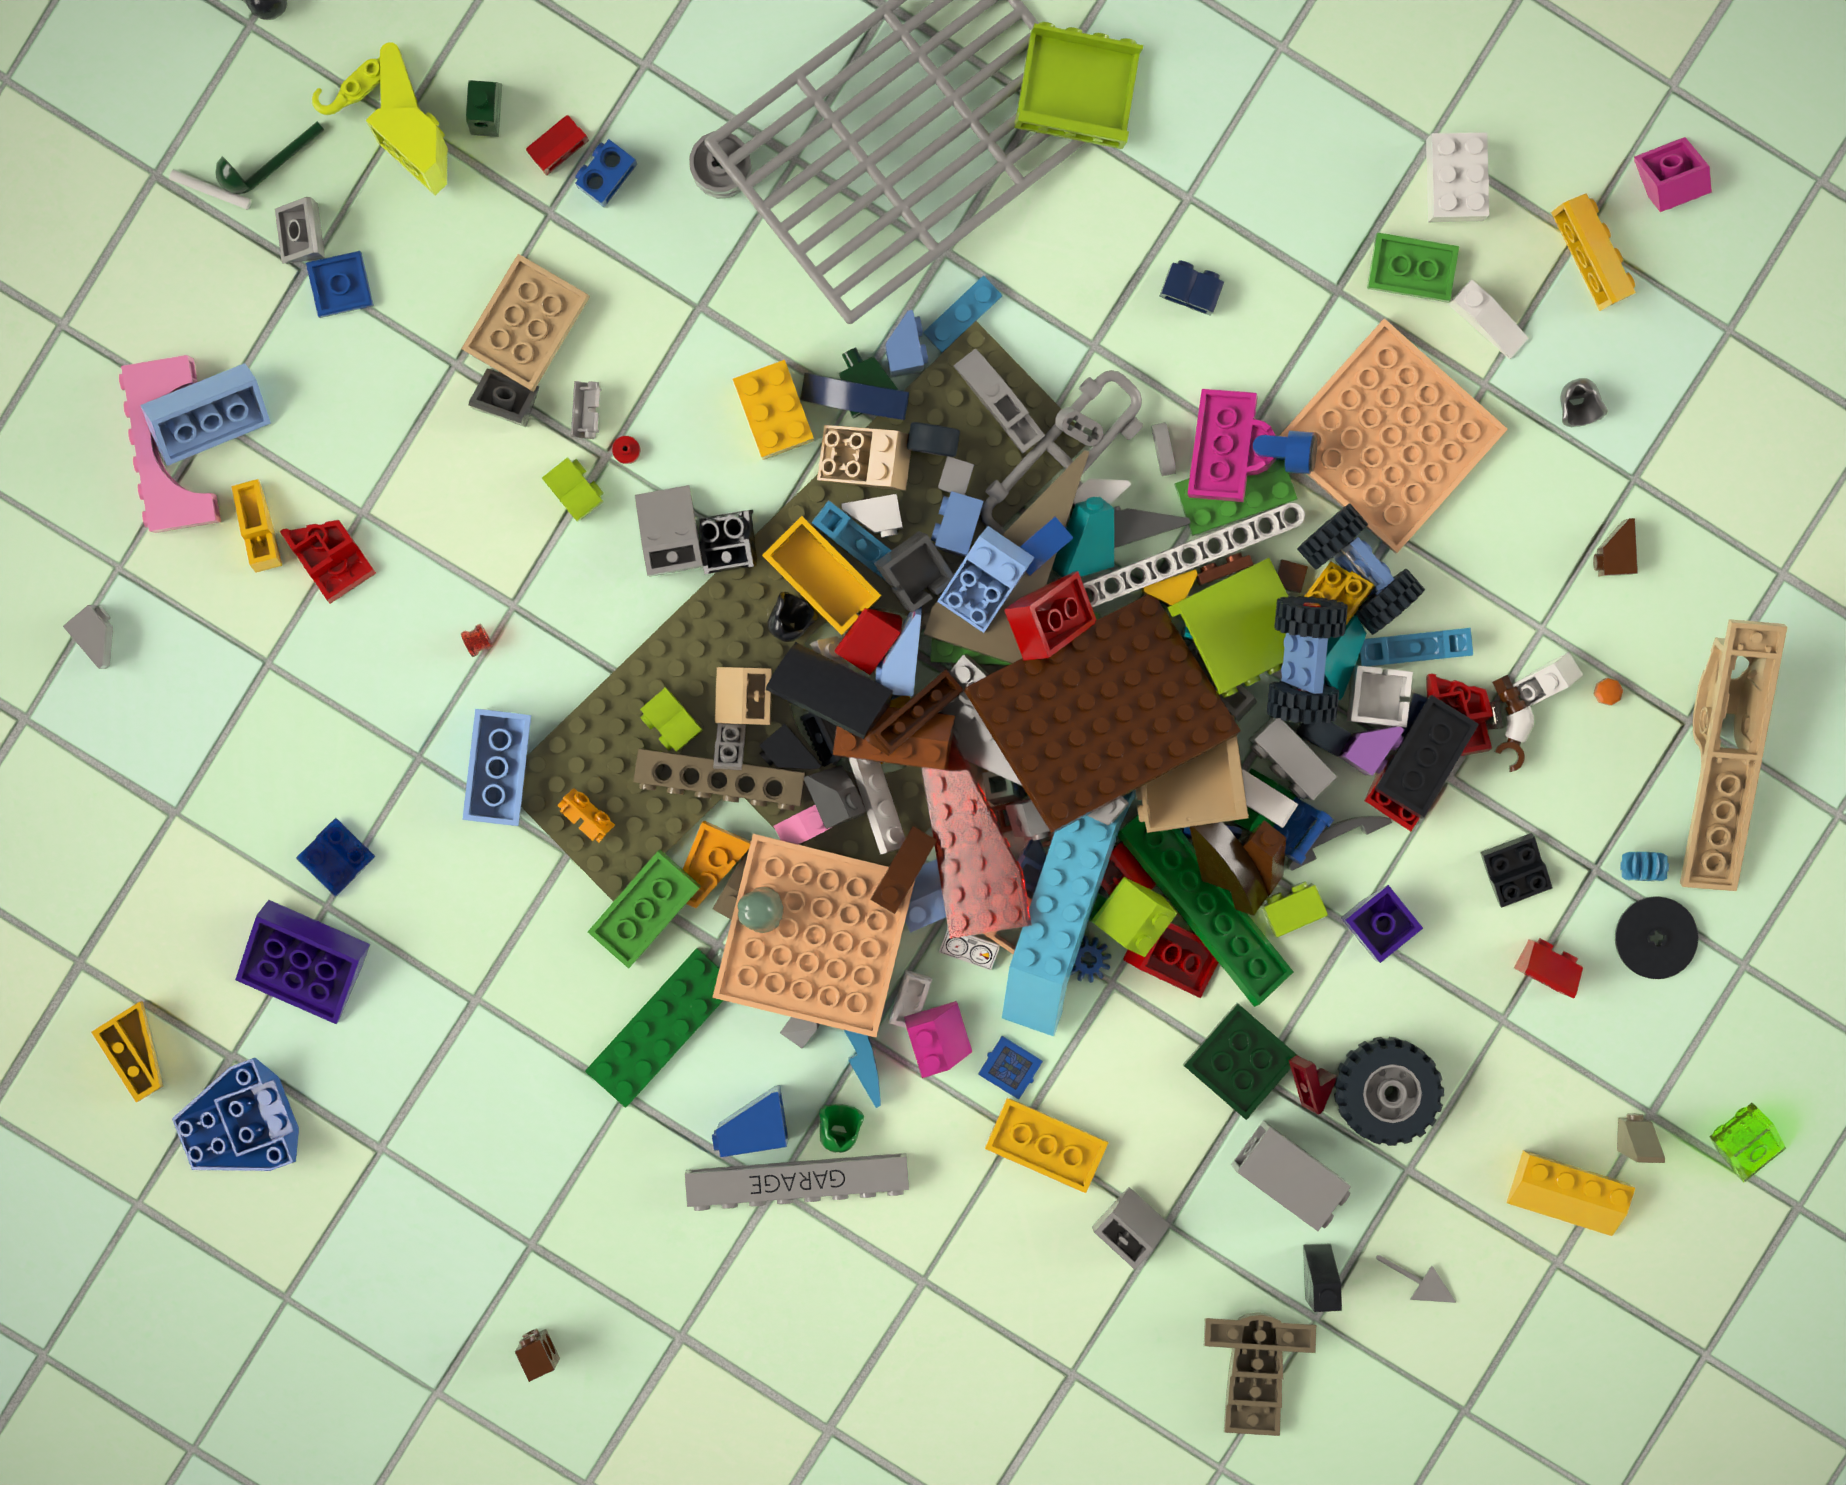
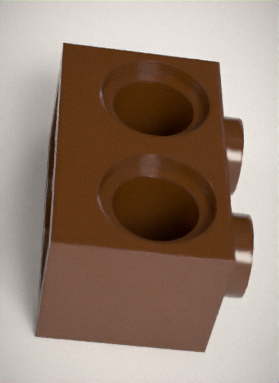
(537, 1354)

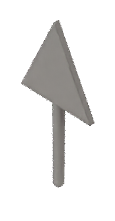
(1430, 1287)

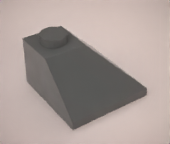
(835, 796)

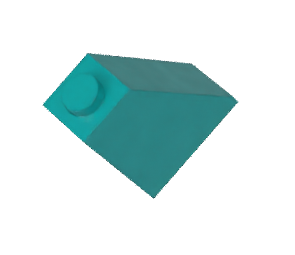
(1092, 539)
(1343, 654)

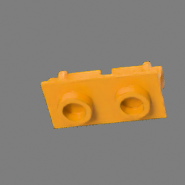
(577, 806)

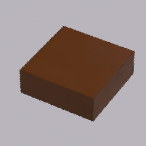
(1292, 575)

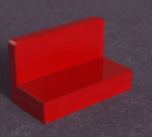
(557, 144)

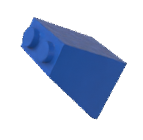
(753, 1127)

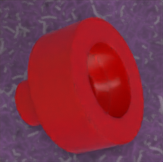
(628, 456)

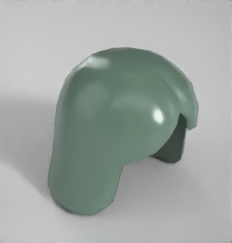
(760, 910)

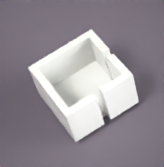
(1377, 697)

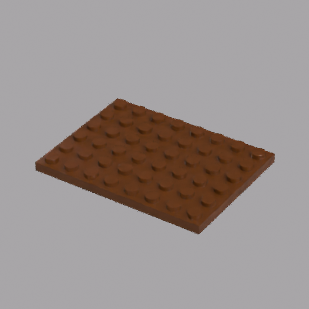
(1102, 713)

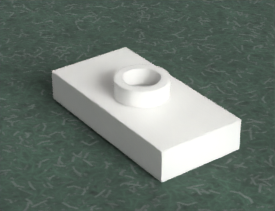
(910, 997)

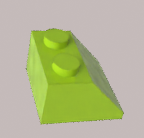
(1134, 916)

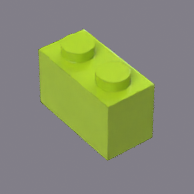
(1294, 909)

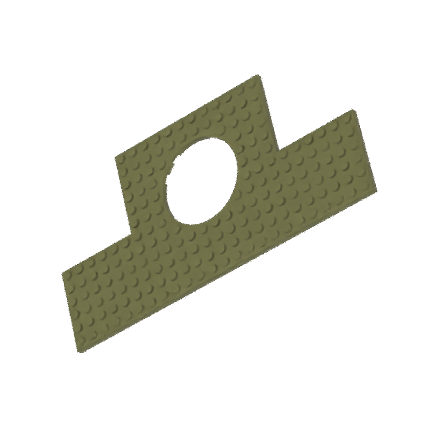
(729, 628)

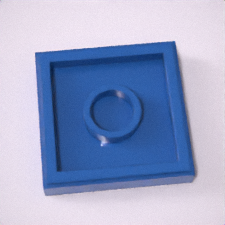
(339, 284)

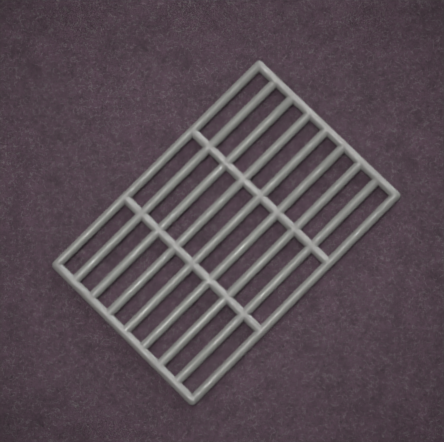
(868, 163)

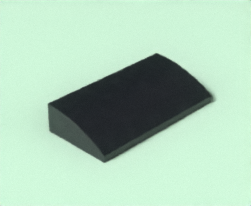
(830, 690)

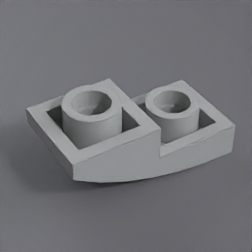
(729, 746)

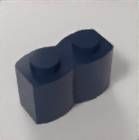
(1192, 288)

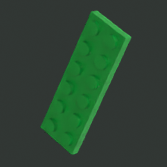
(658, 1029)

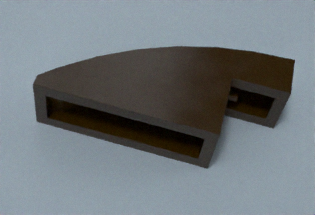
(1228, 866)

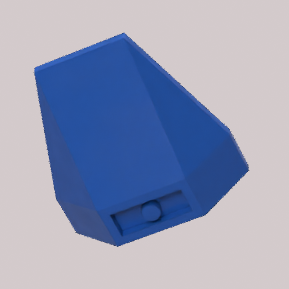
(239, 1122)

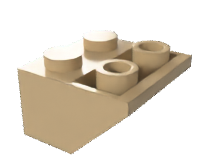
(743, 696)

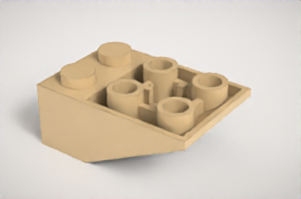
(864, 457)

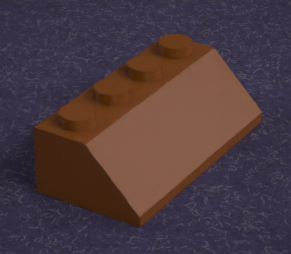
(924, 749)

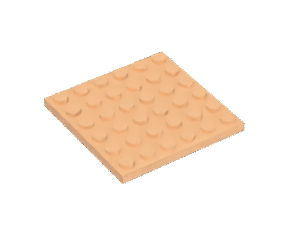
(1394, 435)
(831, 947)

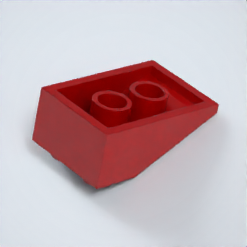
(1050, 617)
(1178, 960)

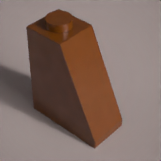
(1267, 852)

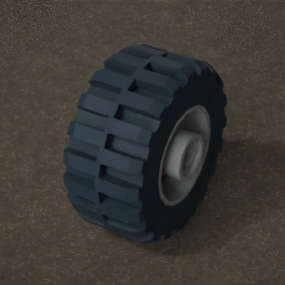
(1408, 1107)

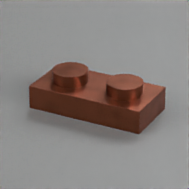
(1234, 563)

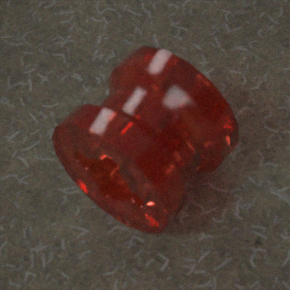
(476, 640)

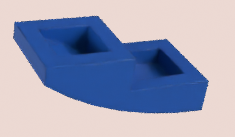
(1046, 543)

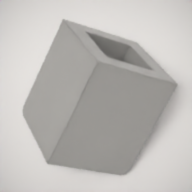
(955, 476)

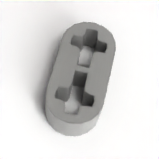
(1077, 430)
(1163, 449)

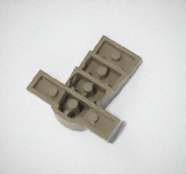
(1256, 1367)

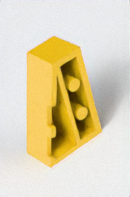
(131, 1051)

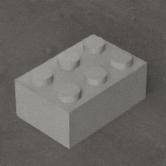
(1291, 759)

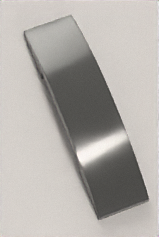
(1366, 823)

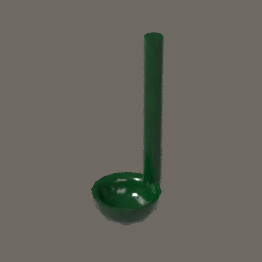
(234, 183)

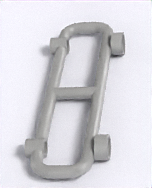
(1126, 424)

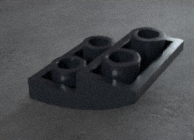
(1516, 870)

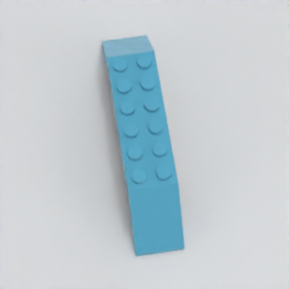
(1058, 921)

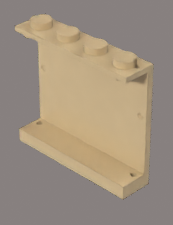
(1196, 792)

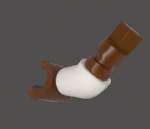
(1519, 719)

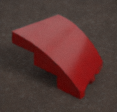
(329, 557)
(1469, 701)

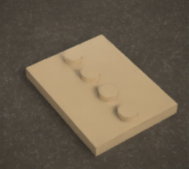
(525, 322)

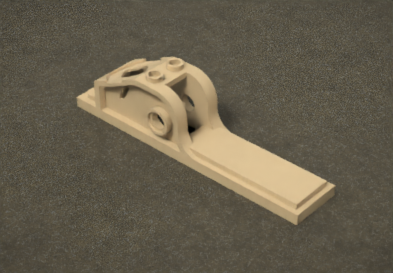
(1730, 774)

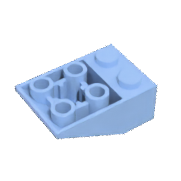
(985, 579)

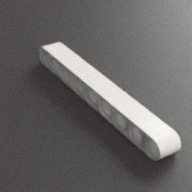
(1200, 550)

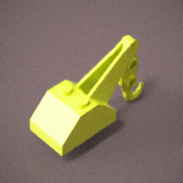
(399, 123)

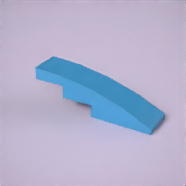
(865, 1065)

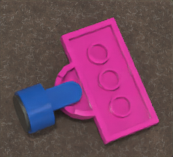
(1236, 445)

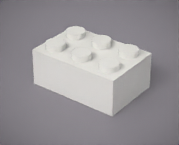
(1457, 177)

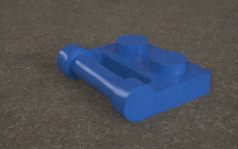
(1297, 826)

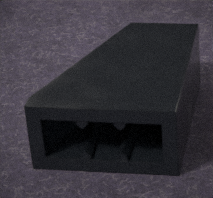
(1321, 1278)

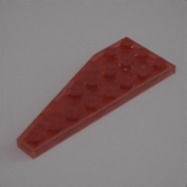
(975, 865)

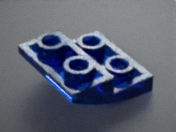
(335, 857)

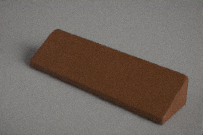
(915, 713)

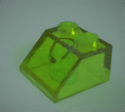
(1747, 1141)

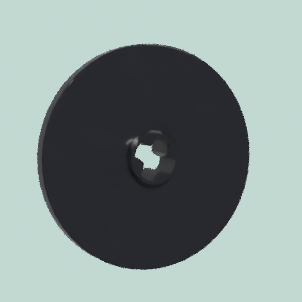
(1641, 922)

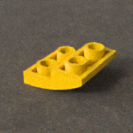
(1341, 586)

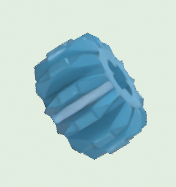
(1644, 866)

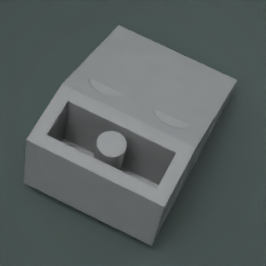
(668, 531)

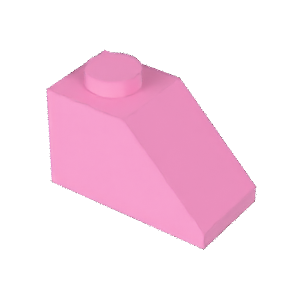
(801, 826)

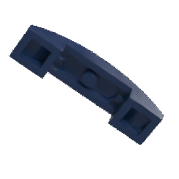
(854, 396)

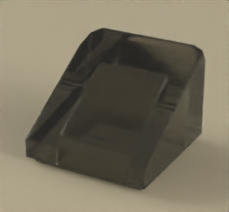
(1497, 721)

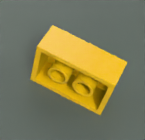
(773, 409)

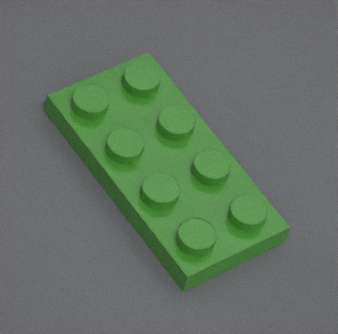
(1261, 493)
(644, 908)

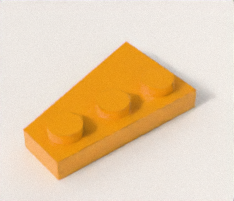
(712, 857)

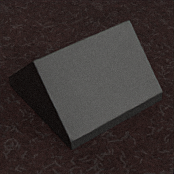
(503, 398)

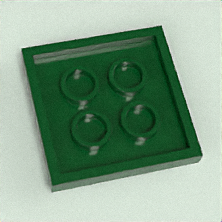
(1240, 1061)

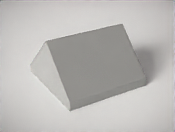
(299, 231)

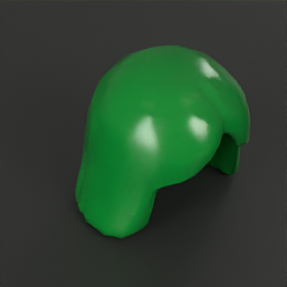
(839, 1115)

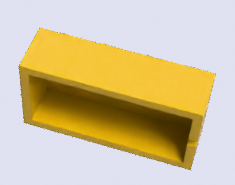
(821, 575)

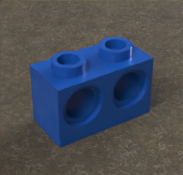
(612, 176)

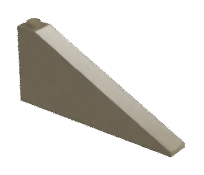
(998, 638)

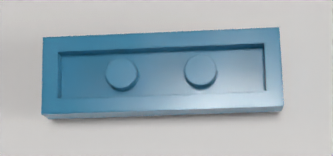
(962, 314)

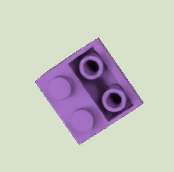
(1369, 748)

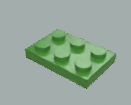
(1413, 267)

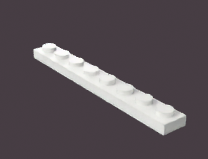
(870, 779)

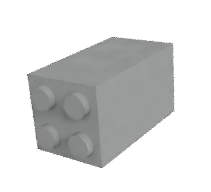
(1291, 1176)

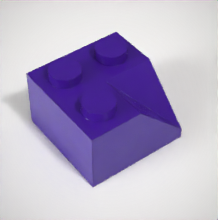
(1382, 923)

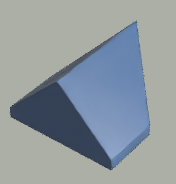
(1032, 862)

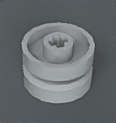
(713, 179)

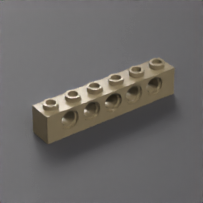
(650, 760)

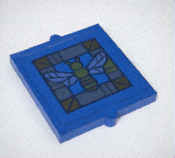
(1010, 1067)

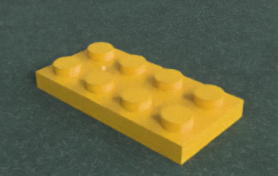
(1046, 1145)

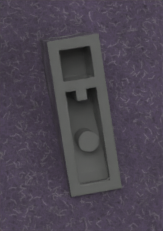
(1136, 525)

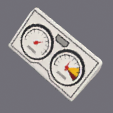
(970, 949)

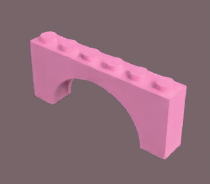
(165, 501)

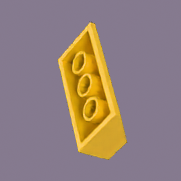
(1593, 251)
(1570, 1193)

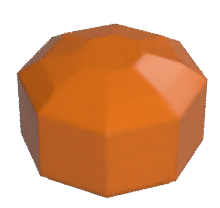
(1608, 691)

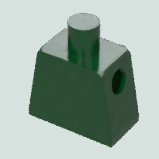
(484, 107)
(864, 372)

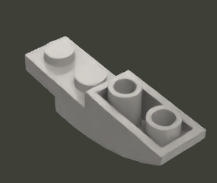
(999, 400)

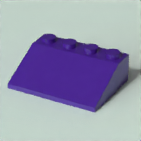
(301, 961)

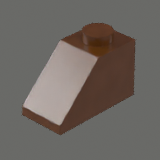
(1618, 551)

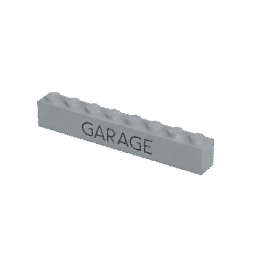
(796, 1180)

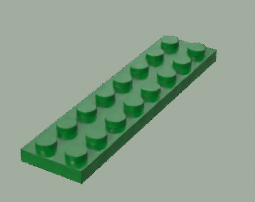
(1208, 910)

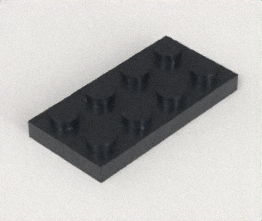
(1426, 756)

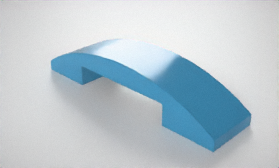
(850, 536)
(1416, 647)

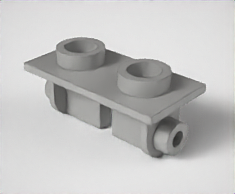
(584, 414)

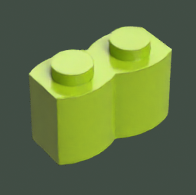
(573, 489)
(670, 720)

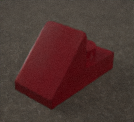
(1312, 1084)

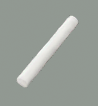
(210, 189)

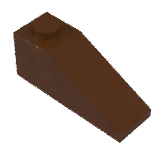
(903, 870)

